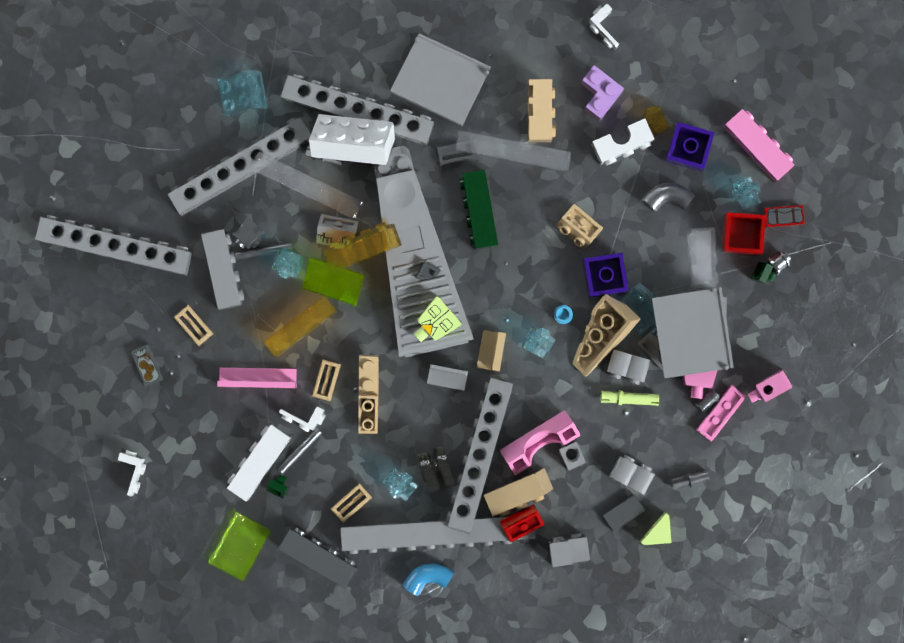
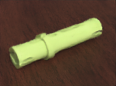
(629, 398)

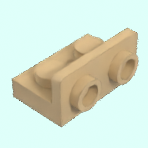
(579, 227)

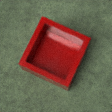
(743, 233)

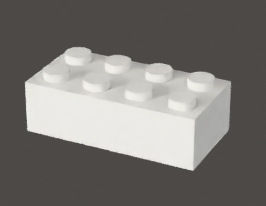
(352, 139)

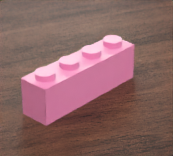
(759, 145)

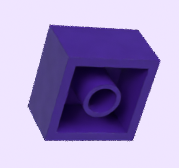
(689, 146)
(605, 275)

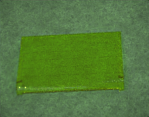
(333, 281)
(239, 546)

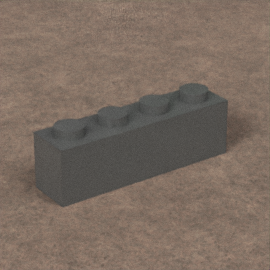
(317, 557)

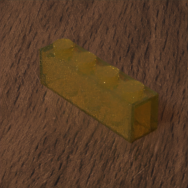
(364, 246)
(300, 326)

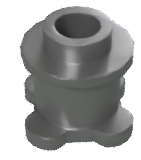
(779, 262)

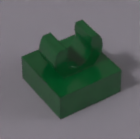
(763, 273)
(278, 487)

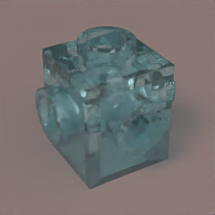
(746, 192)
(287, 263)
(538, 342)
(400, 484)

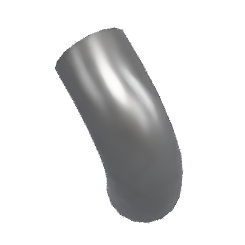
(667, 193)

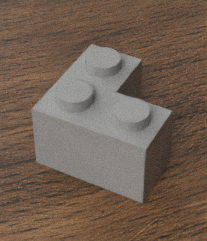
(568, 550)

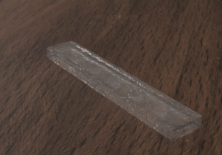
(513, 151)
(306, 185)

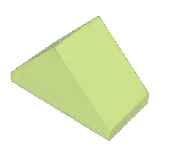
(659, 532)

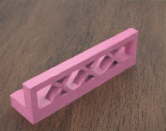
(257, 378)

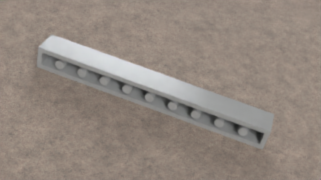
(423, 534)

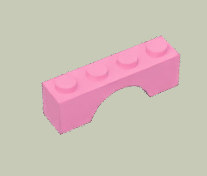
(555, 430)

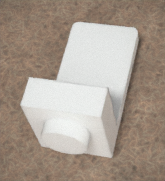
(599, 15)
(317, 418)
(131, 458)

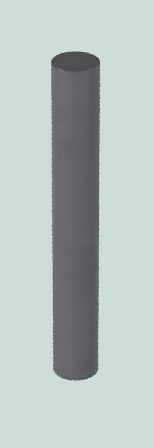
(262, 251)
(299, 451)

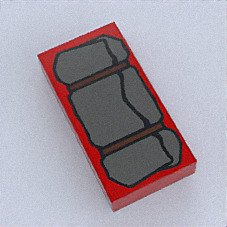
(784, 216)

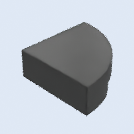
(427, 271)

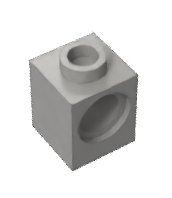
(577, 461)

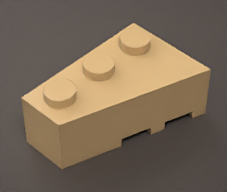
(518, 493)

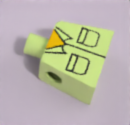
(436, 321)

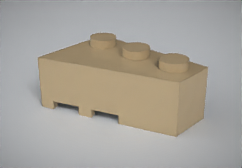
(540, 110)

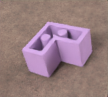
(605, 92)

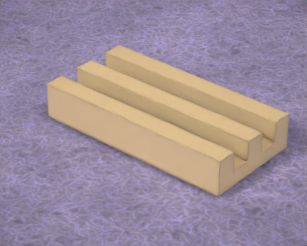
(203, 337)
(331, 364)
(364, 492)

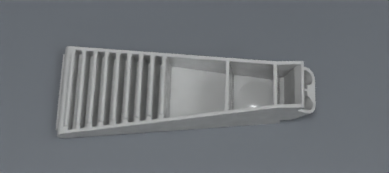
(405, 206)

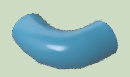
(427, 574)

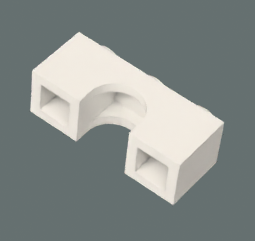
(639, 137)

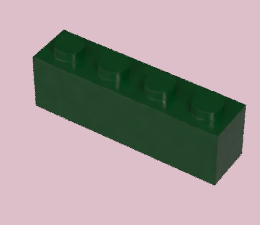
(480, 210)

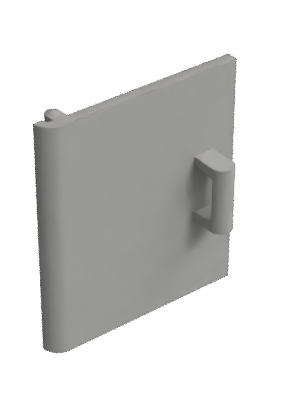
(440, 79)
(692, 332)

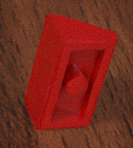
(522, 523)

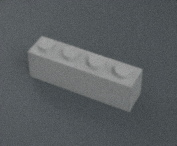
(222, 270)

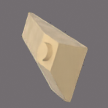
(607, 328)

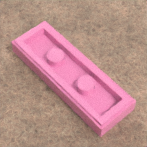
(721, 413)

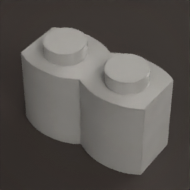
(628, 366)
(632, 475)

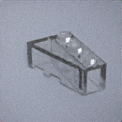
(702, 258)

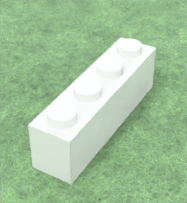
(258, 463)

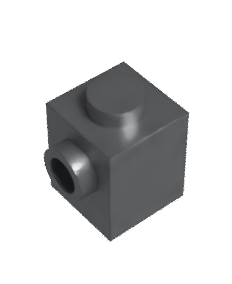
(248, 235)

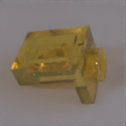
(655, 120)

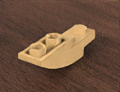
(368, 394)

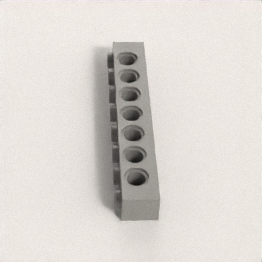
(295, 83)
(178, 192)
(46, 234)
(503, 391)

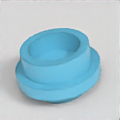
(563, 314)

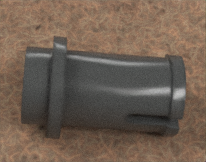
(707, 400)

